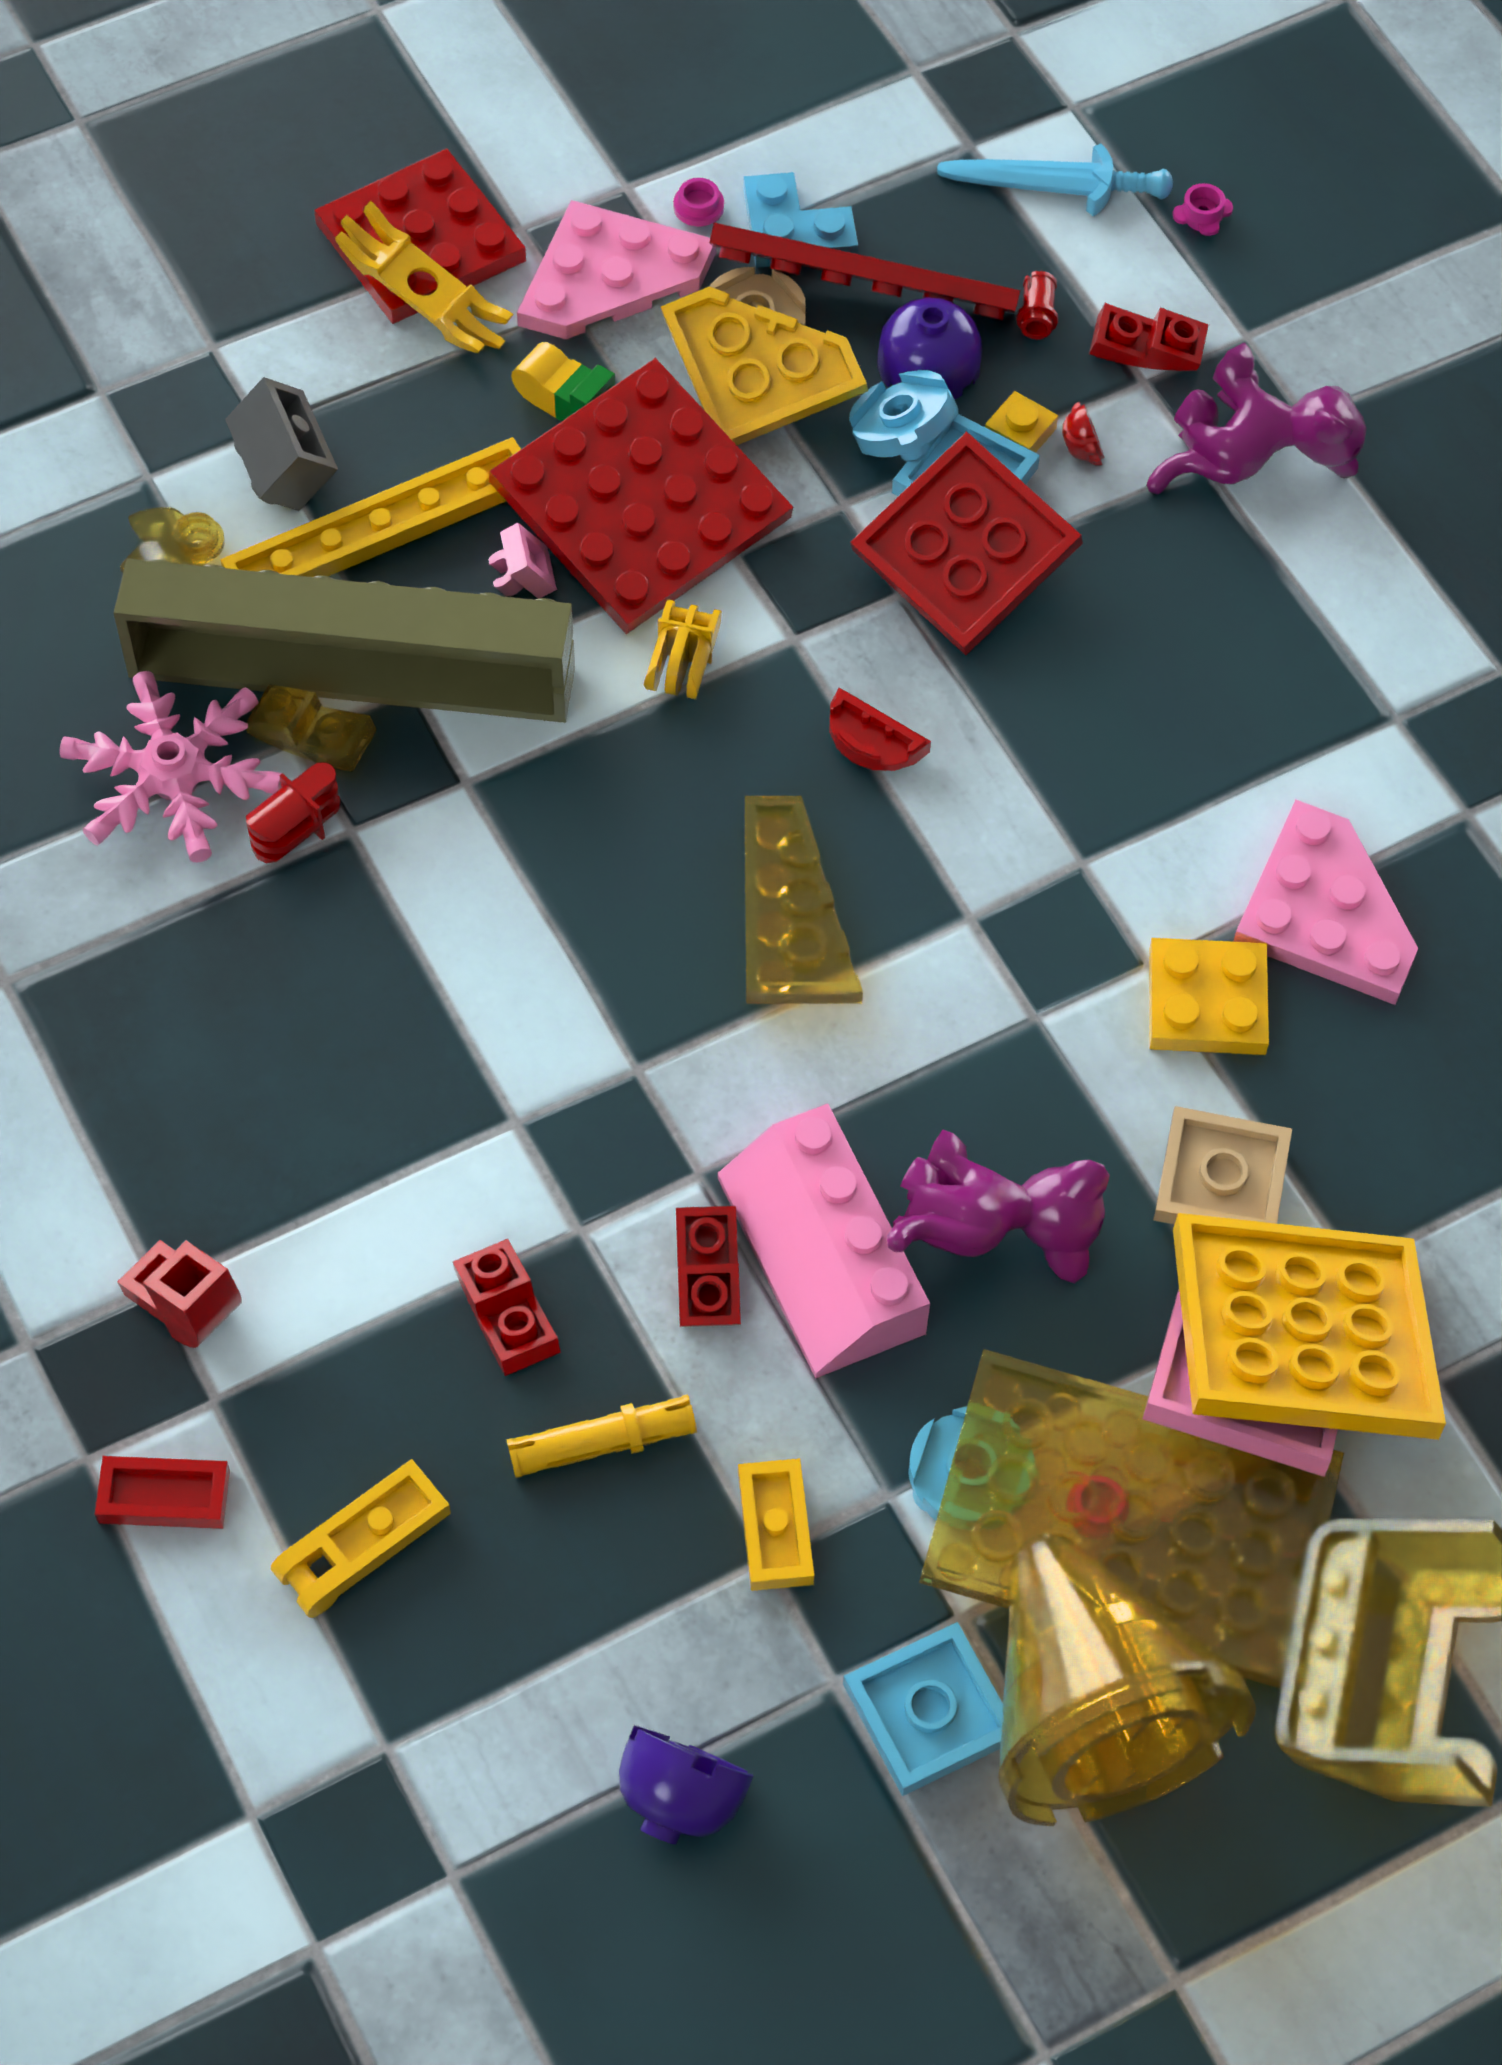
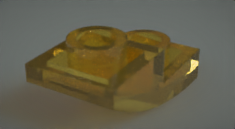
(302, 726)

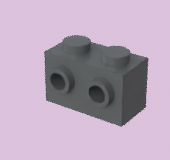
(281, 444)

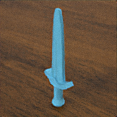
(1078, 178)

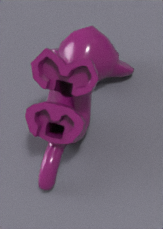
(1319, 425)
(973, 1208)

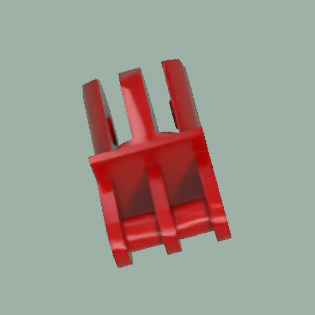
(293, 813)

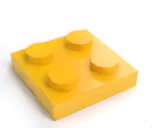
(1208, 996)

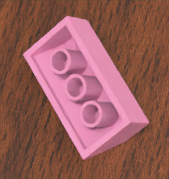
(824, 1242)

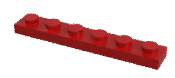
(841, 266)

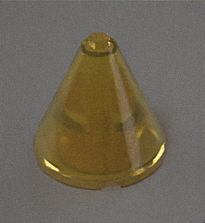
(1103, 1692)

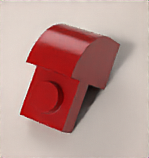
(182, 1290)

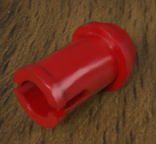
(1038, 315)

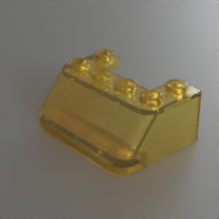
(1378, 1655)

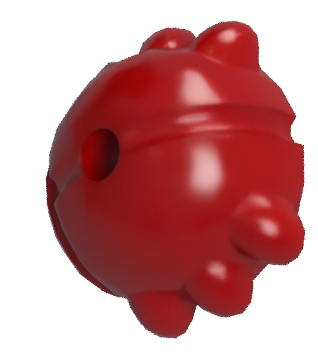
(1081, 436)

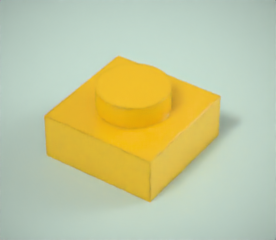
(1023, 422)

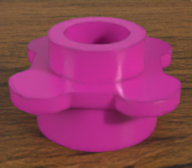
(1203, 209)

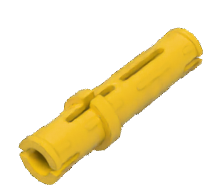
(602, 1435)

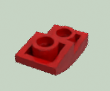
(1157, 343)
(708, 1266)
(506, 1307)

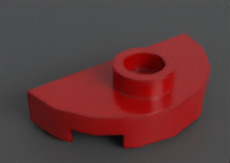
(873, 737)

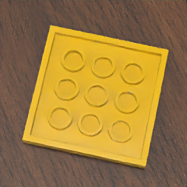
(1306, 1327)

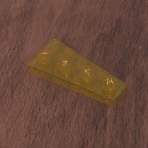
(790, 914)

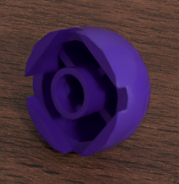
(934, 338)
(679, 1786)

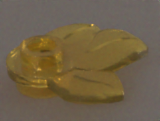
(171, 535)

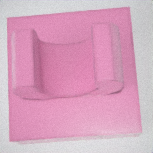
(525, 562)

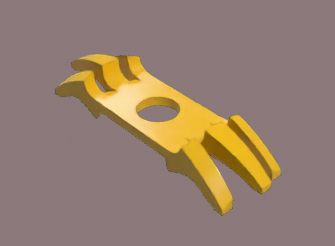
(398, 259)

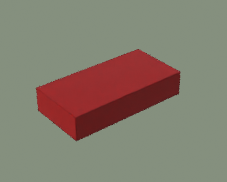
(162, 1492)

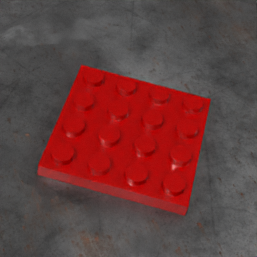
(640, 495)

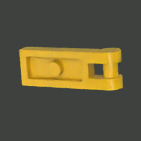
(361, 1537)

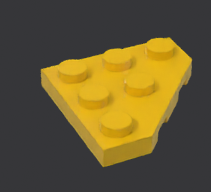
(757, 364)

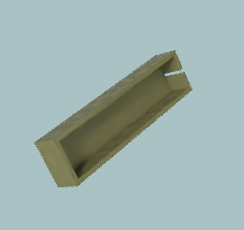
(347, 639)

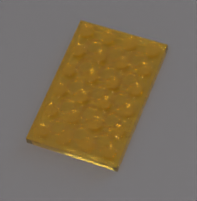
(1171, 1514)

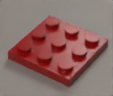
(444, 219)
(966, 543)

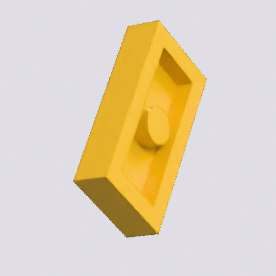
(775, 1524)

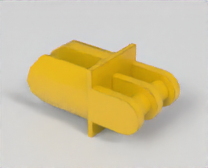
(686, 638)

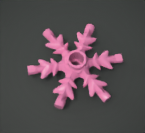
(170, 766)

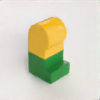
(559, 383)

